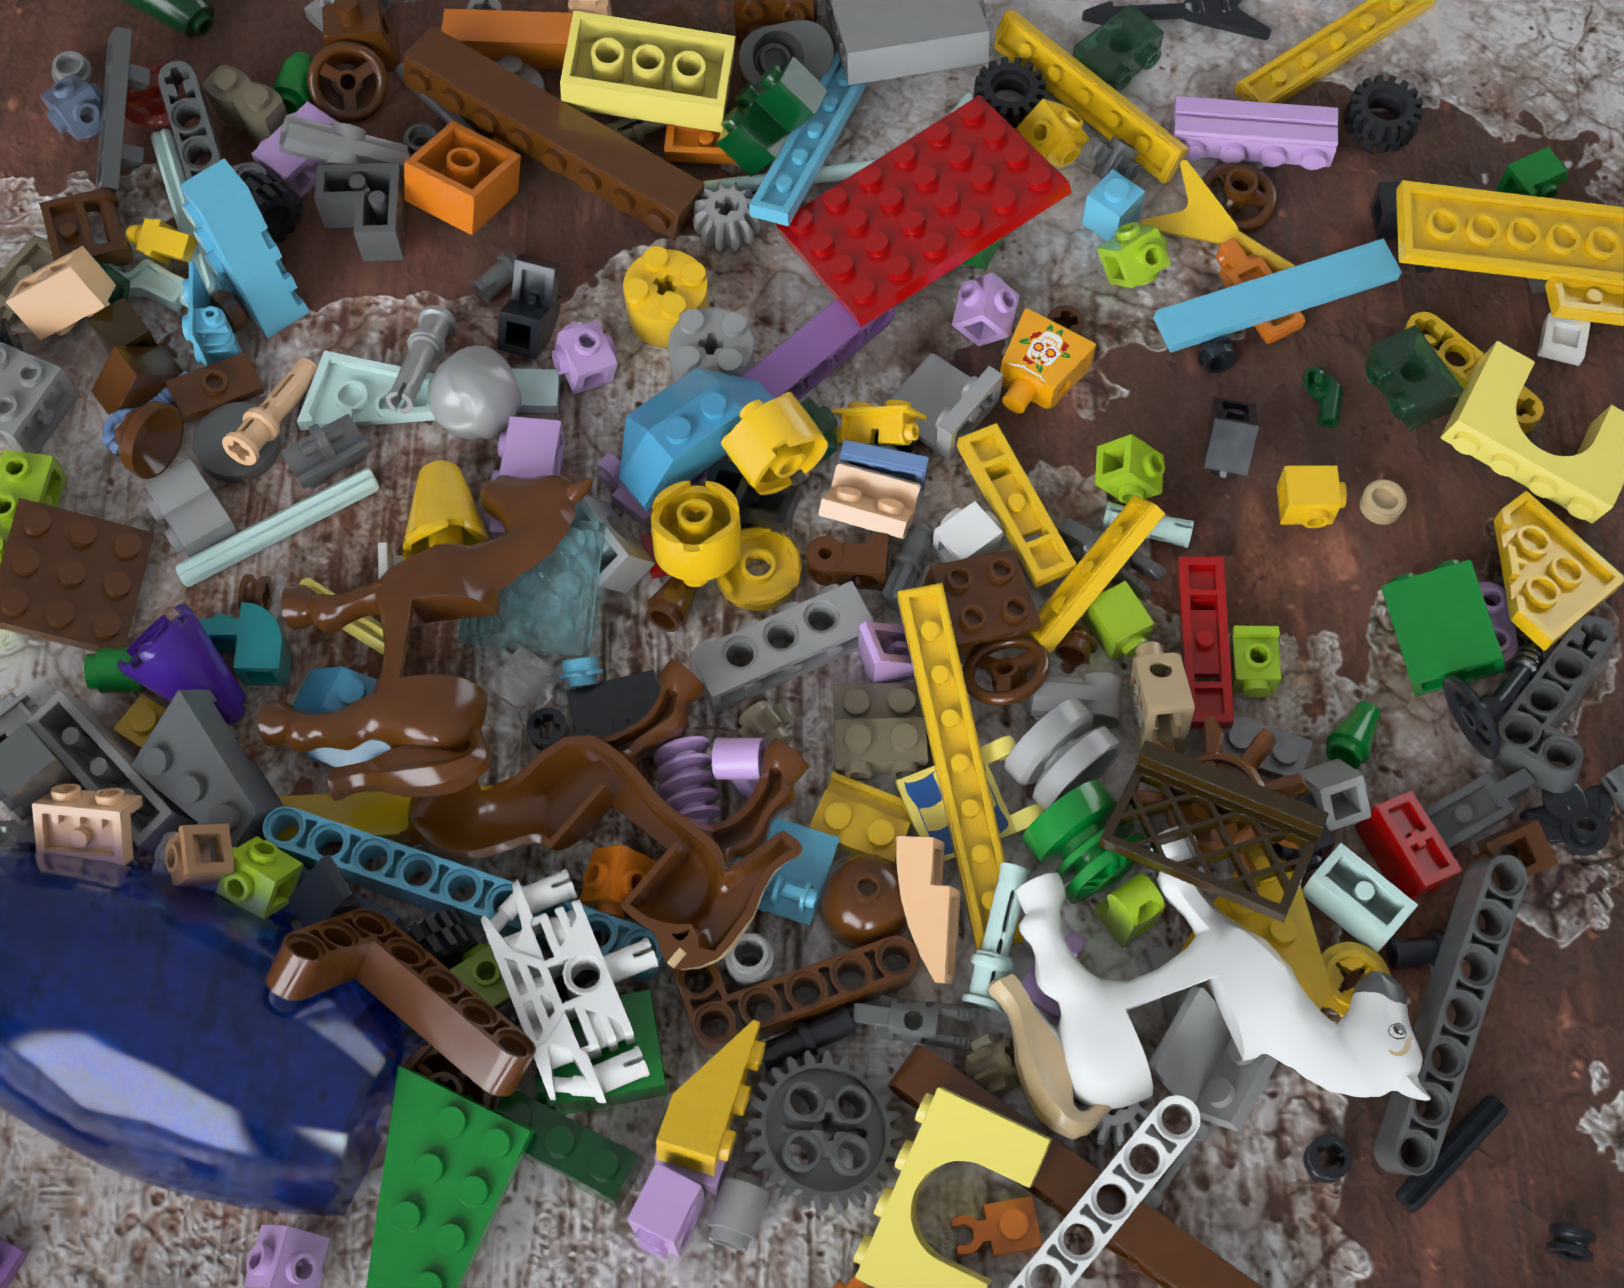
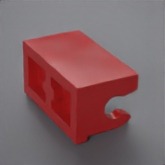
(1407, 846)

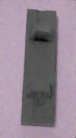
(118, 77)

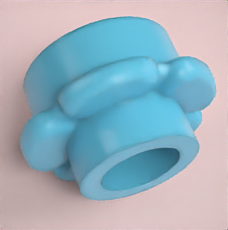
(581, 671)

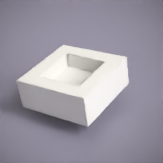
(1563, 339)

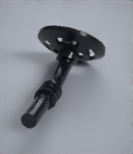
(1480, 712)

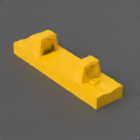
(1016, 505)

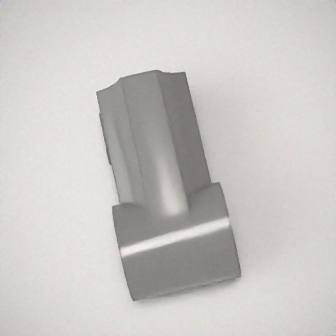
(1096, 691)

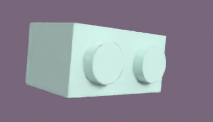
(1358, 898)

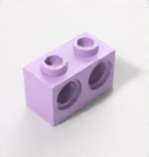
(666, 1212)

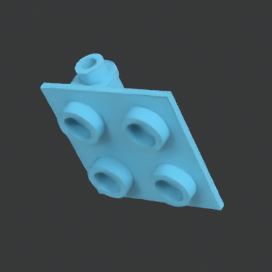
(206, 324)
(797, 884)

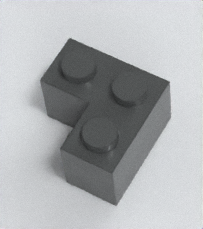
(370, 201)

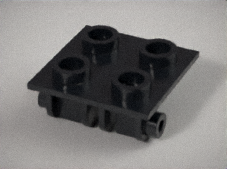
(613, 705)

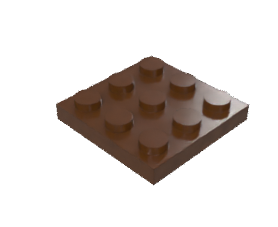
(71, 576)

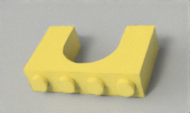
(1488, 430)
(949, 1132)

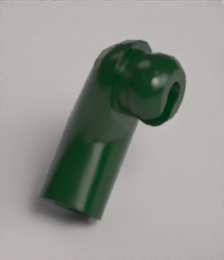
(1326, 393)

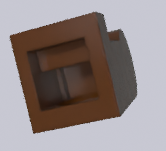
(840, 563)

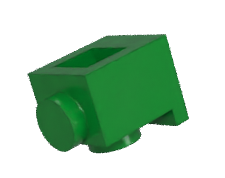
(1534, 175)

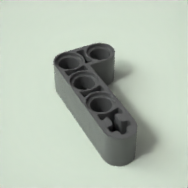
(202, 138)
(1561, 696)

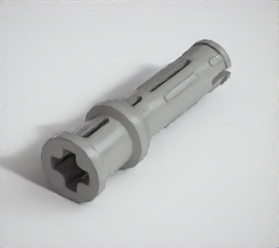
(424, 347)

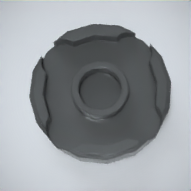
(210, 450)

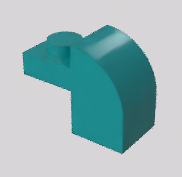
(258, 644)

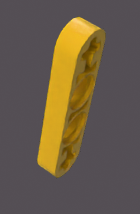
(1456, 343)

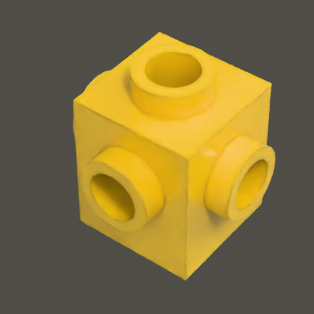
(1054, 132)

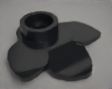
(1572, 810)

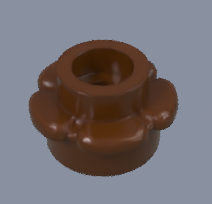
(1076, 646)

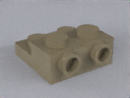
(878, 730)

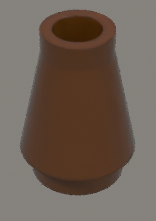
(671, 605)

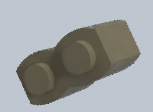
(244, 104)

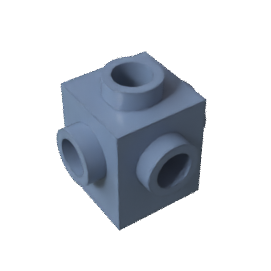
(74, 107)

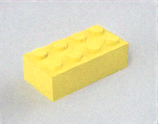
(647, 71)

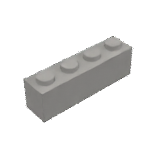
(104, 761)

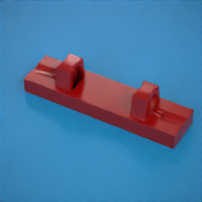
(1205, 637)

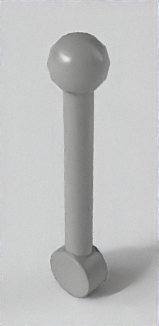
(1154, 1196)

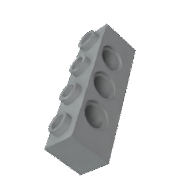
(773, 666)

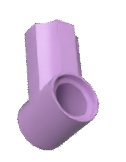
(738, 762)

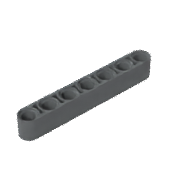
(1470, 1000)

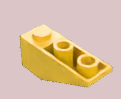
(703, 1108)

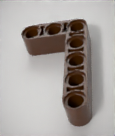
(412, 985)
(779, 991)

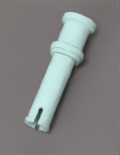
(993, 958)

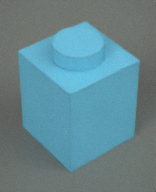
(1112, 205)

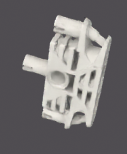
(536, 997)

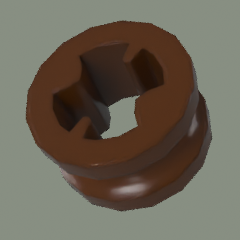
(1070, 315)
(255, 591)

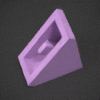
(884, 652)

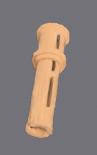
(263, 422)

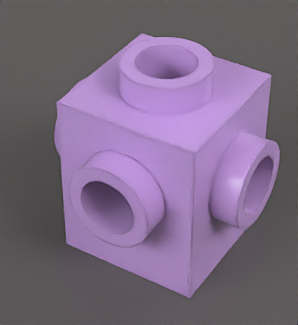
(985, 309)
(585, 356)
(286, 1258)

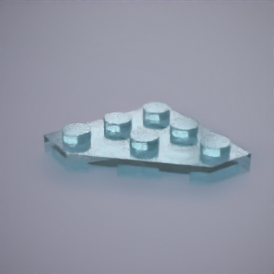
(551, 603)

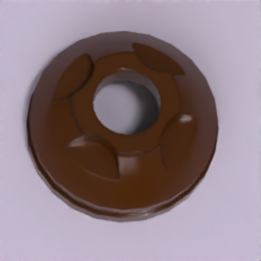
(150, 438)

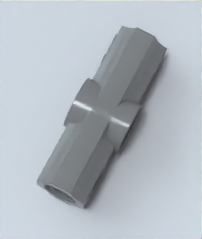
(337, 143)

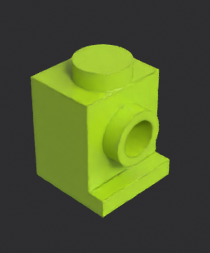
(1251, 644)

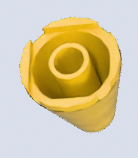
(442, 510)

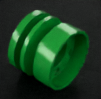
(1073, 832)

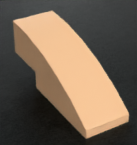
(928, 905)

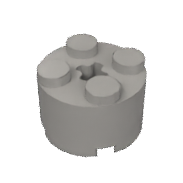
(711, 341)

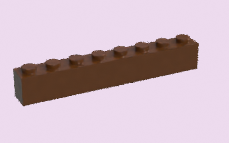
(552, 132)

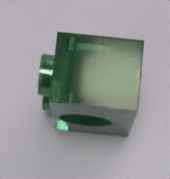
(1121, 47)
(1412, 357)

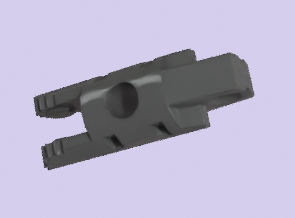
(1080, 540)
(891, 1016)

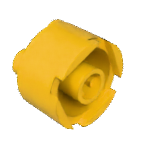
(660, 290)
(774, 443)
(696, 531)

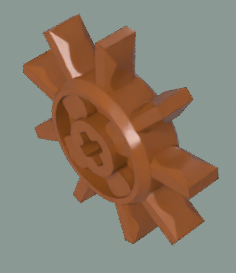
(1243, 767)

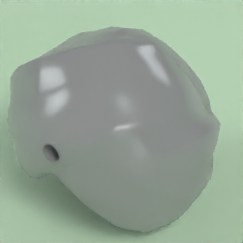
(474, 393)

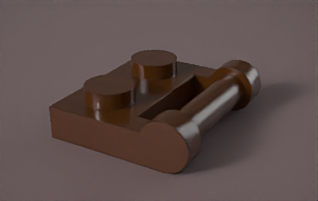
(70, 227)

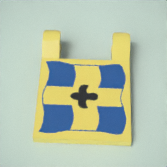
(926, 809)

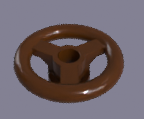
(373, 64)
(1240, 189)
(1007, 674)

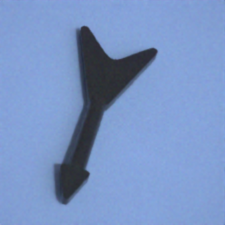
(1211, 13)

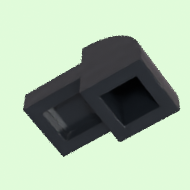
(768, 511)

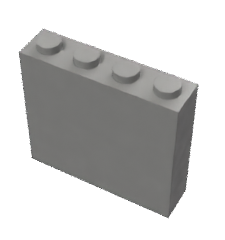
(908, 36)

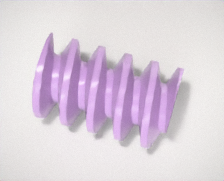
(684, 780)

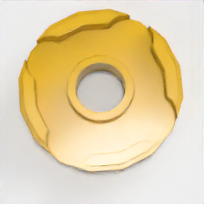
(774, 587)

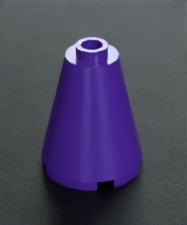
(183, 657)

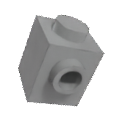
(1339, 792)

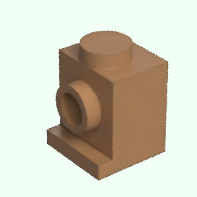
(189, 855)

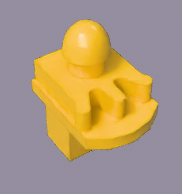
(161, 241)

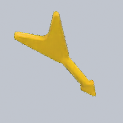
(1209, 222)

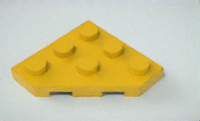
(1548, 571)
(1292, 939)

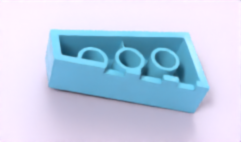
(241, 248)

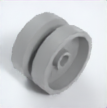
(1062, 752)

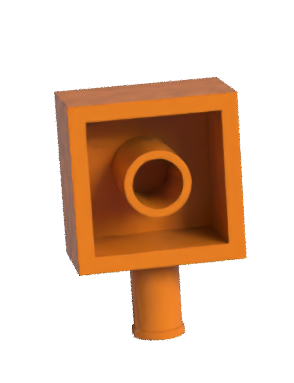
(462, 177)

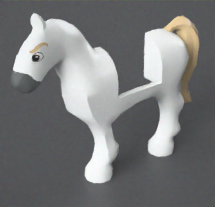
(1098, 1052)

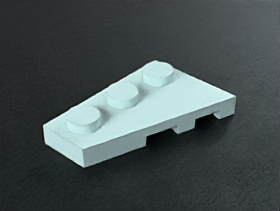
(358, 388)

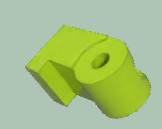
(1131, 909)

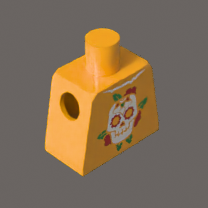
(1043, 362)

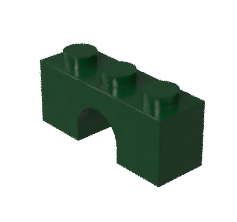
(574, 1150)

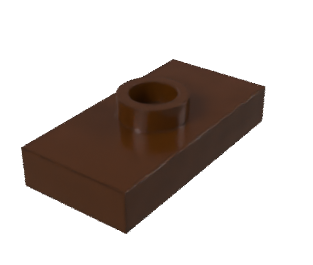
(214, 386)

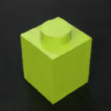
(1119, 621)

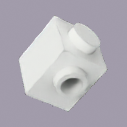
(967, 534)

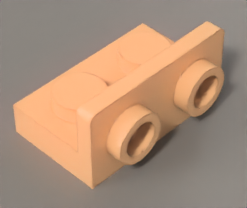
(871, 500)
(86, 823)

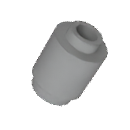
(750, 948)
(737, 1211)

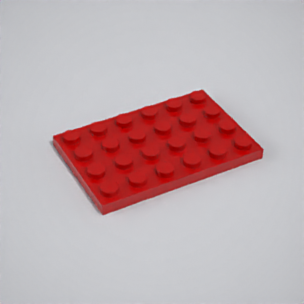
(923, 210)

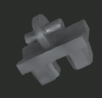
(326, 451)

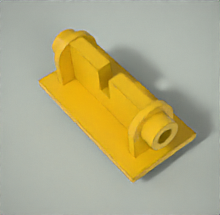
(893, 421)

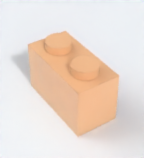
(61, 294)

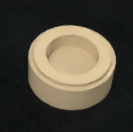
(1383, 502)

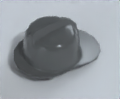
(780, 42)

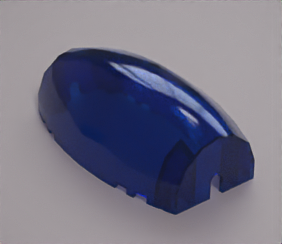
(165, 1056)

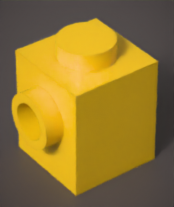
(1310, 495)

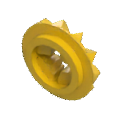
(1348, 958)

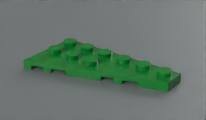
(439, 1183)

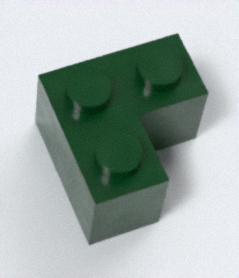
(768, 113)

